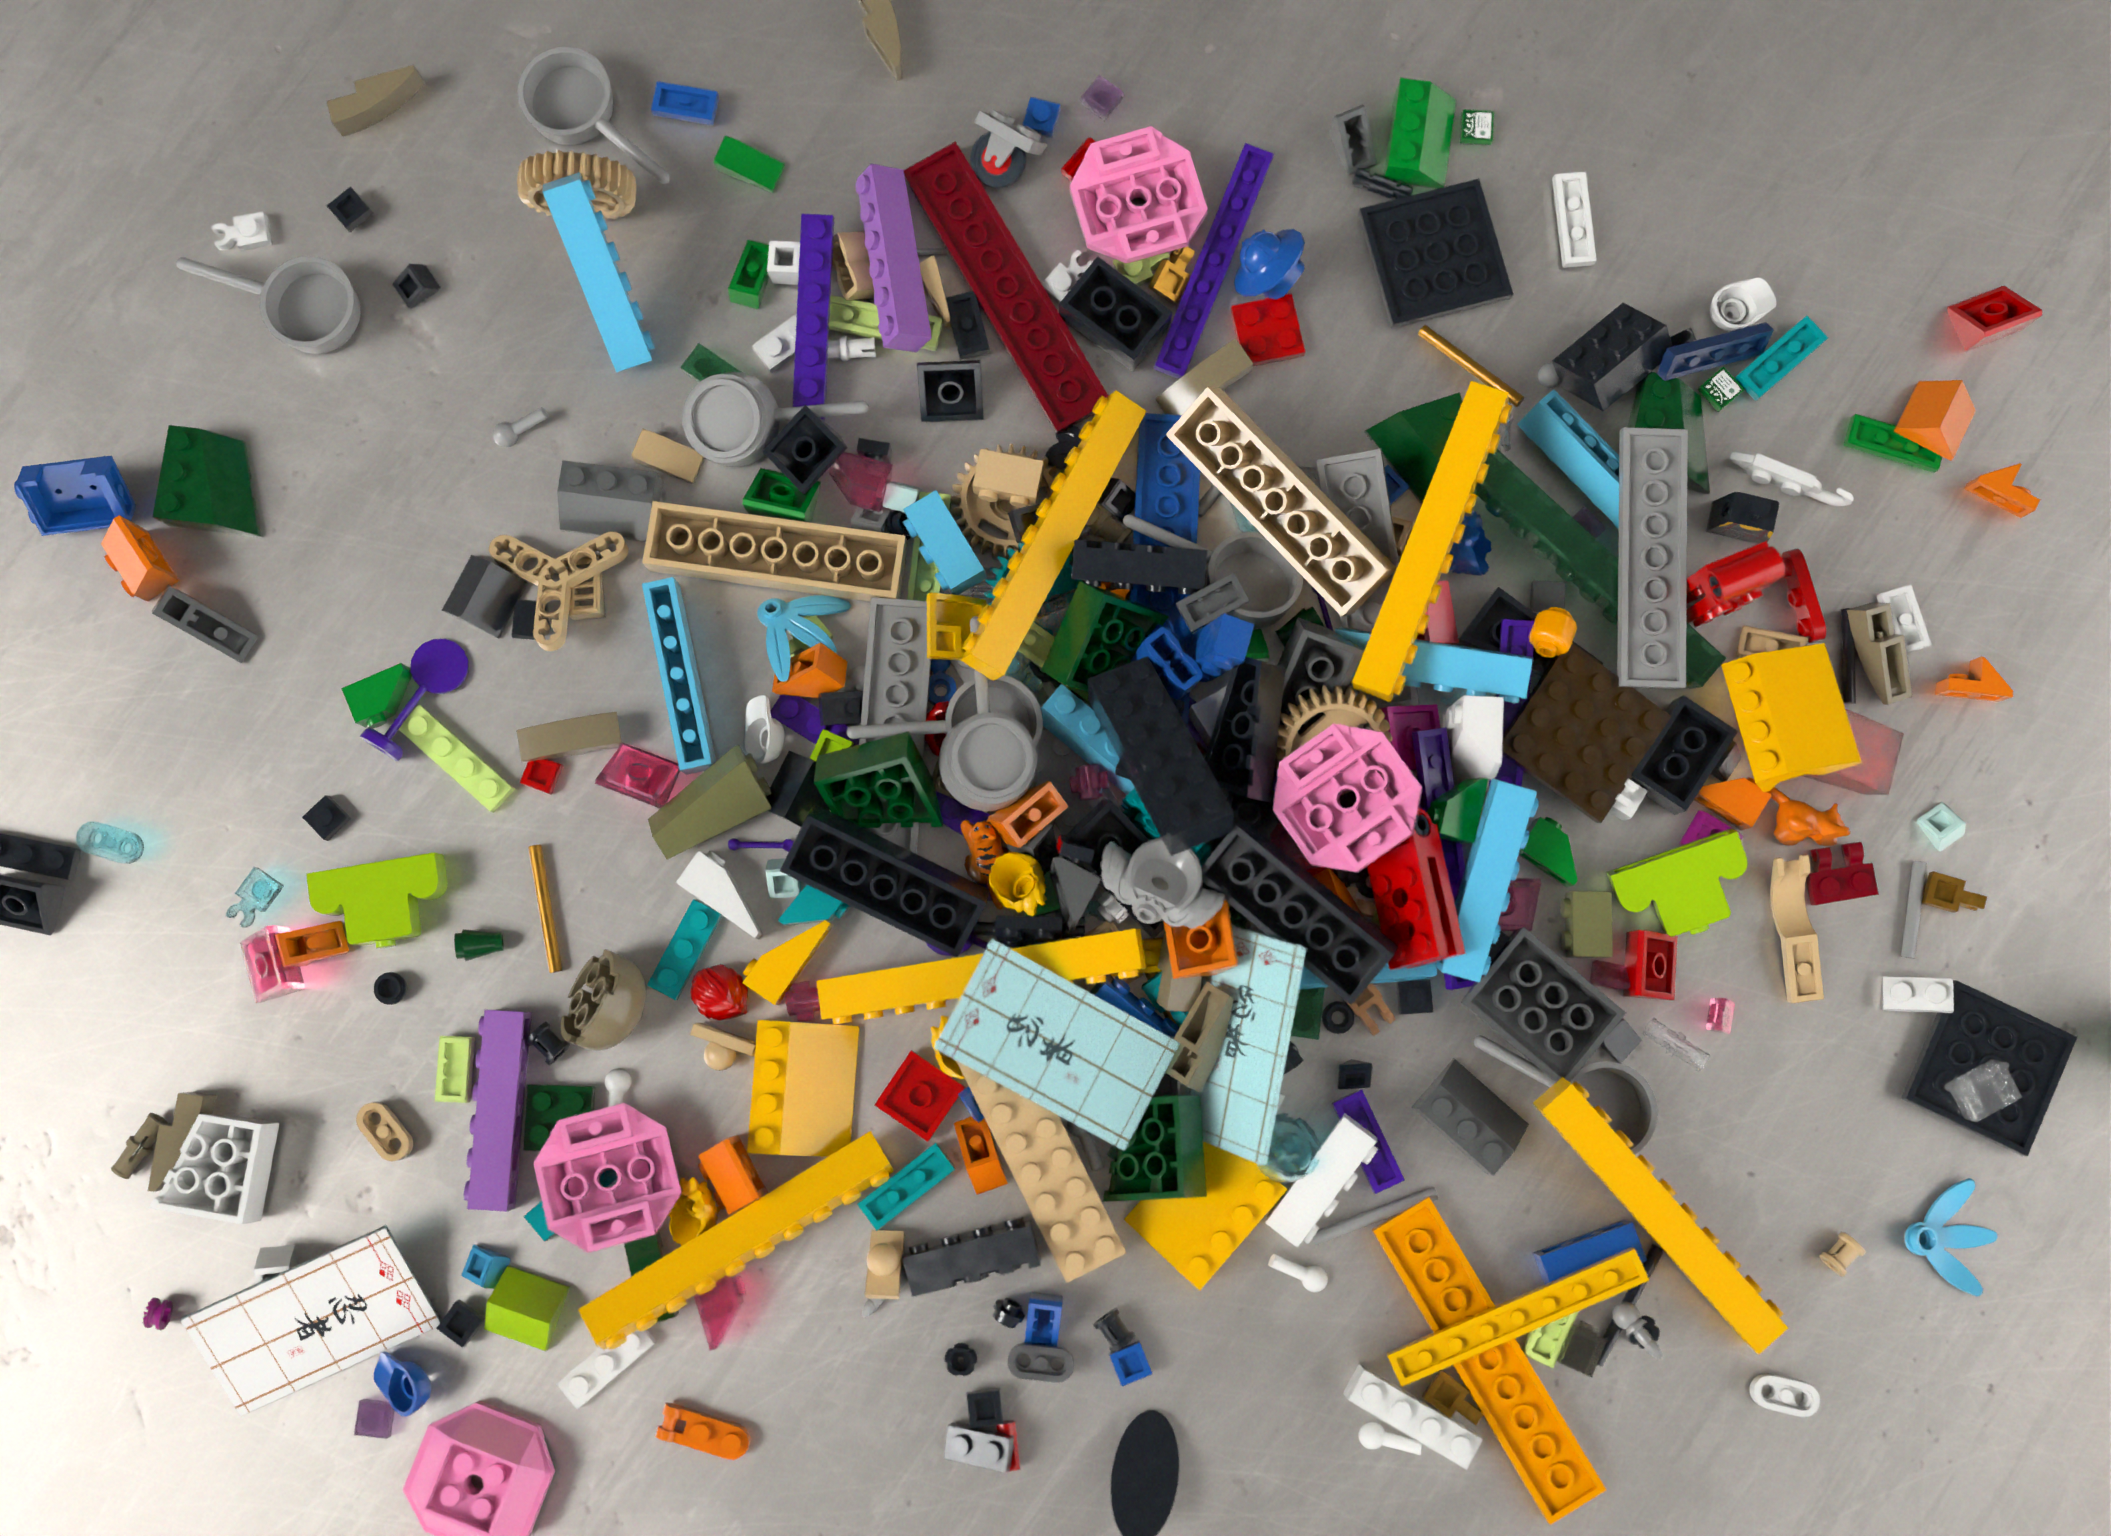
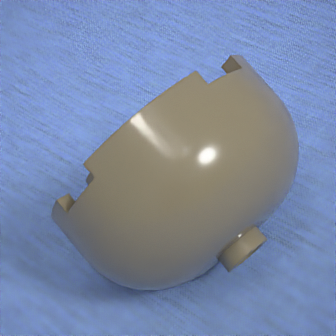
(611, 1010)

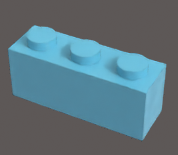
(943, 544)

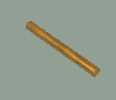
(1469, 364)
(545, 908)

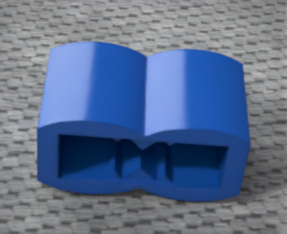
(1175, 669)

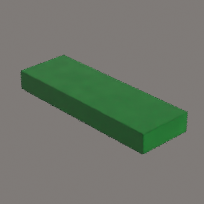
(1881, 440)

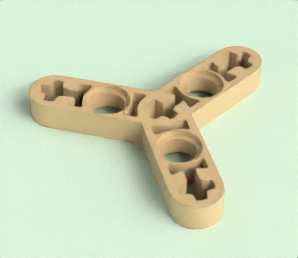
(561, 589)

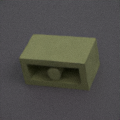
(1587, 924)

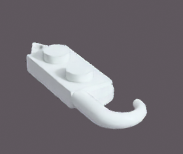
(1789, 479)

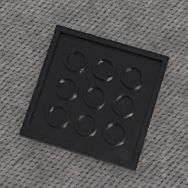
(1435, 253)
(1982, 1032)

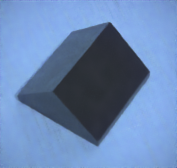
(950, 390)
(805, 449)
(485, 596)
(795, 789)
(29, 904)

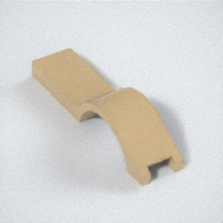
(1797, 935)

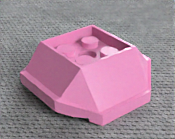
(1134, 167)
(1311, 791)
(571, 1170)
(498, 1448)

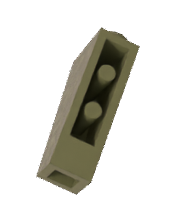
(711, 804)

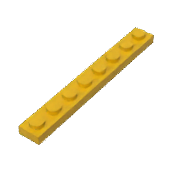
(1517, 1316)

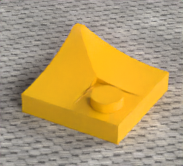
(949, 624)

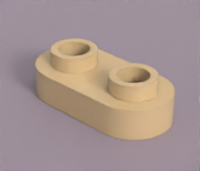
(385, 1132)

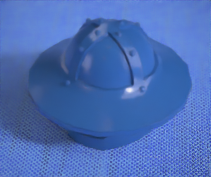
(1270, 263)

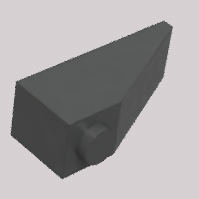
(204, 623)

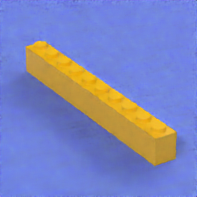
(1053, 535)
(1431, 541)
(946, 979)
(1660, 1215)
(735, 1241)

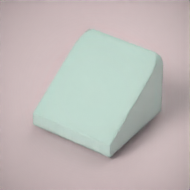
(900, 495)
(1941, 826)
(778, 883)

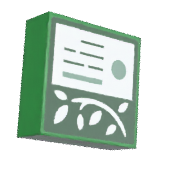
(1476, 127)
(1720, 389)

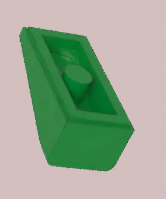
(748, 164)
(750, 276)

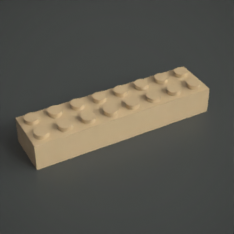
(1280, 501)
(774, 552)
(1049, 1177)

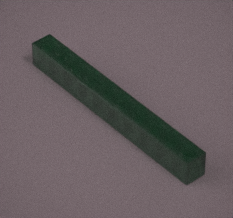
(1573, 551)

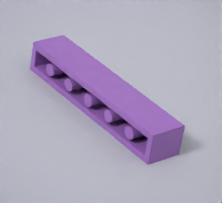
(893, 258)
(498, 1110)

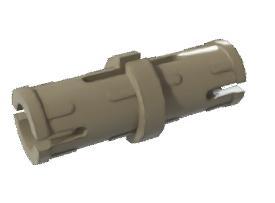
(126, 1162)

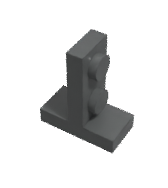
(1212, 602)

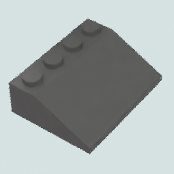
(1543, 1006)

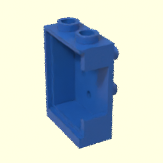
(74, 495)

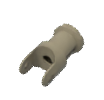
(1109, 528)

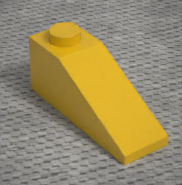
(781, 966)

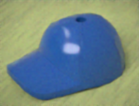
(402, 1384)

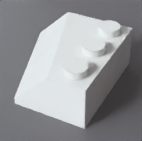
(1474, 737)
(221, 1170)

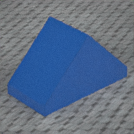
(1043, 1319)

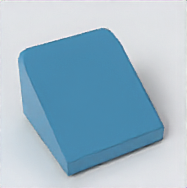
(485, 1266)

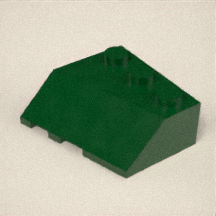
(1674, 406)
(1416, 440)
(205, 483)
(1098, 635)
(879, 783)
(1162, 1155)

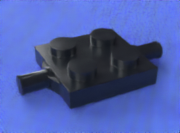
(1027, 930)

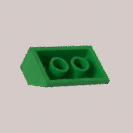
(1420, 134)

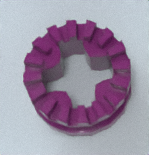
(158, 1313)

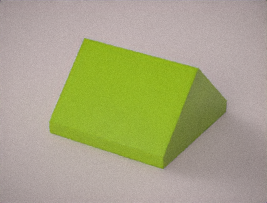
(525, 1307)

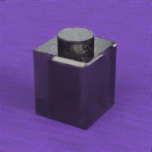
(1582, 1348)

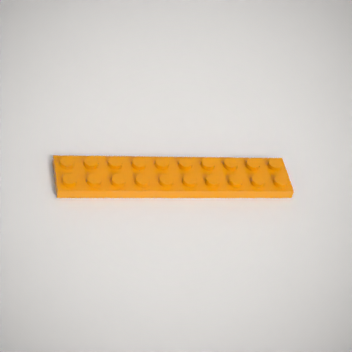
(1498, 1378)

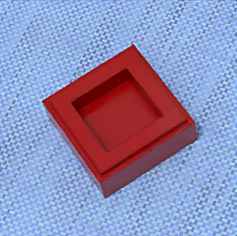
(542, 775)

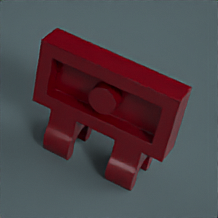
(1842, 883)

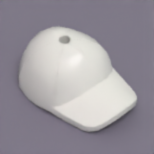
(1744, 302)
(762, 734)

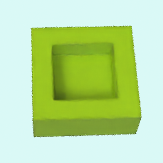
(829, 743)

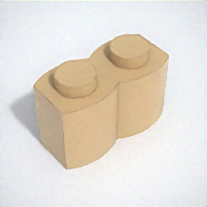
(852, 265)

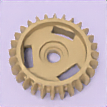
(611, 182)
(975, 509)
(1337, 709)

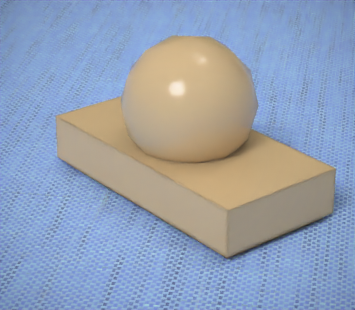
(721, 1048)
(885, 1264)

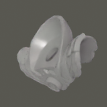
(1160, 884)

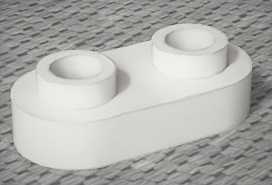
(1783, 1395)

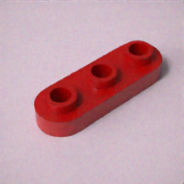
(1803, 596)

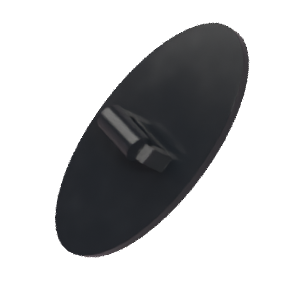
(1144, 1475)

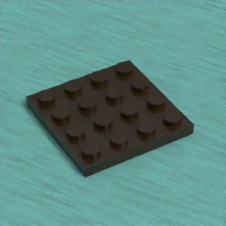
(1583, 732)

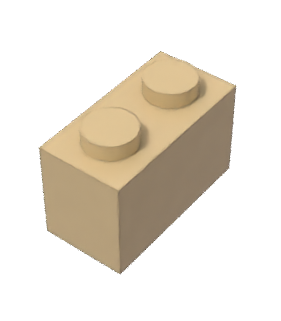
(1007, 478)

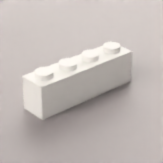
(1316, 1193)
(1412, 1416)

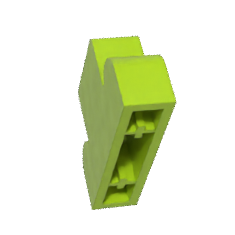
(1683, 882)
(379, 896)

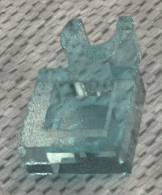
(256, 893)

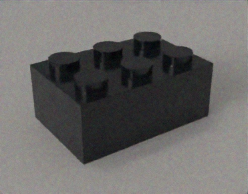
(1115, 313)
(1612, 356)
(1683, 755)

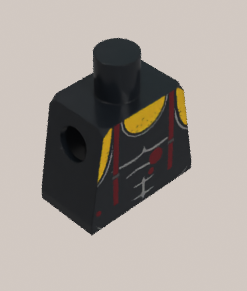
(1747, 519)

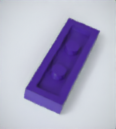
(1382, 1169)

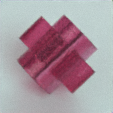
(1089, 782)
(802, 1001)

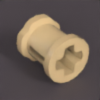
(1842, 1254)

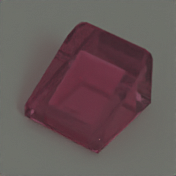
(1609, 975)
(1720, 1015)

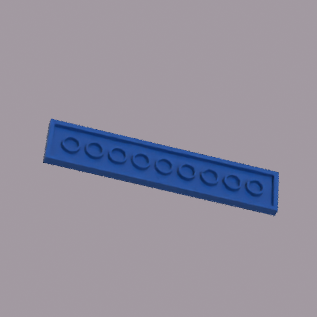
(1168, 499)

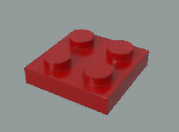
(1268, 329)
(919, 1096)

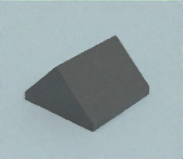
(1073, 889)

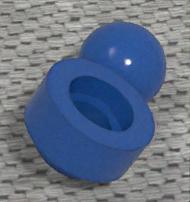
(941, 679)

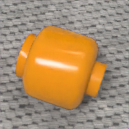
(1553, 632)

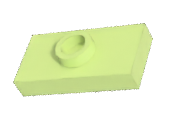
(454, 1069)
(1547, 1341)

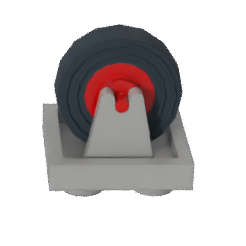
(1001, 153)

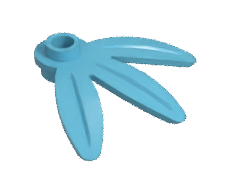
(788, 618)
(1935, 1237)

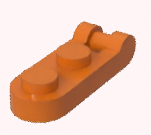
(704, 1432)

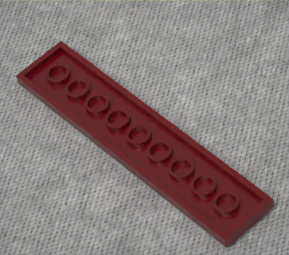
(1005, 287)

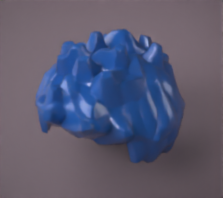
(1472, 549)

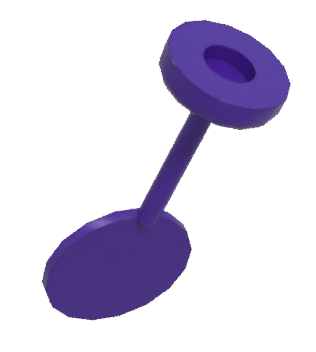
(438, 669)

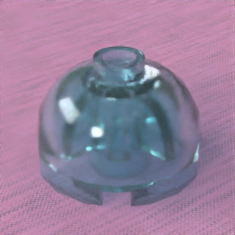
(1291, 1150)

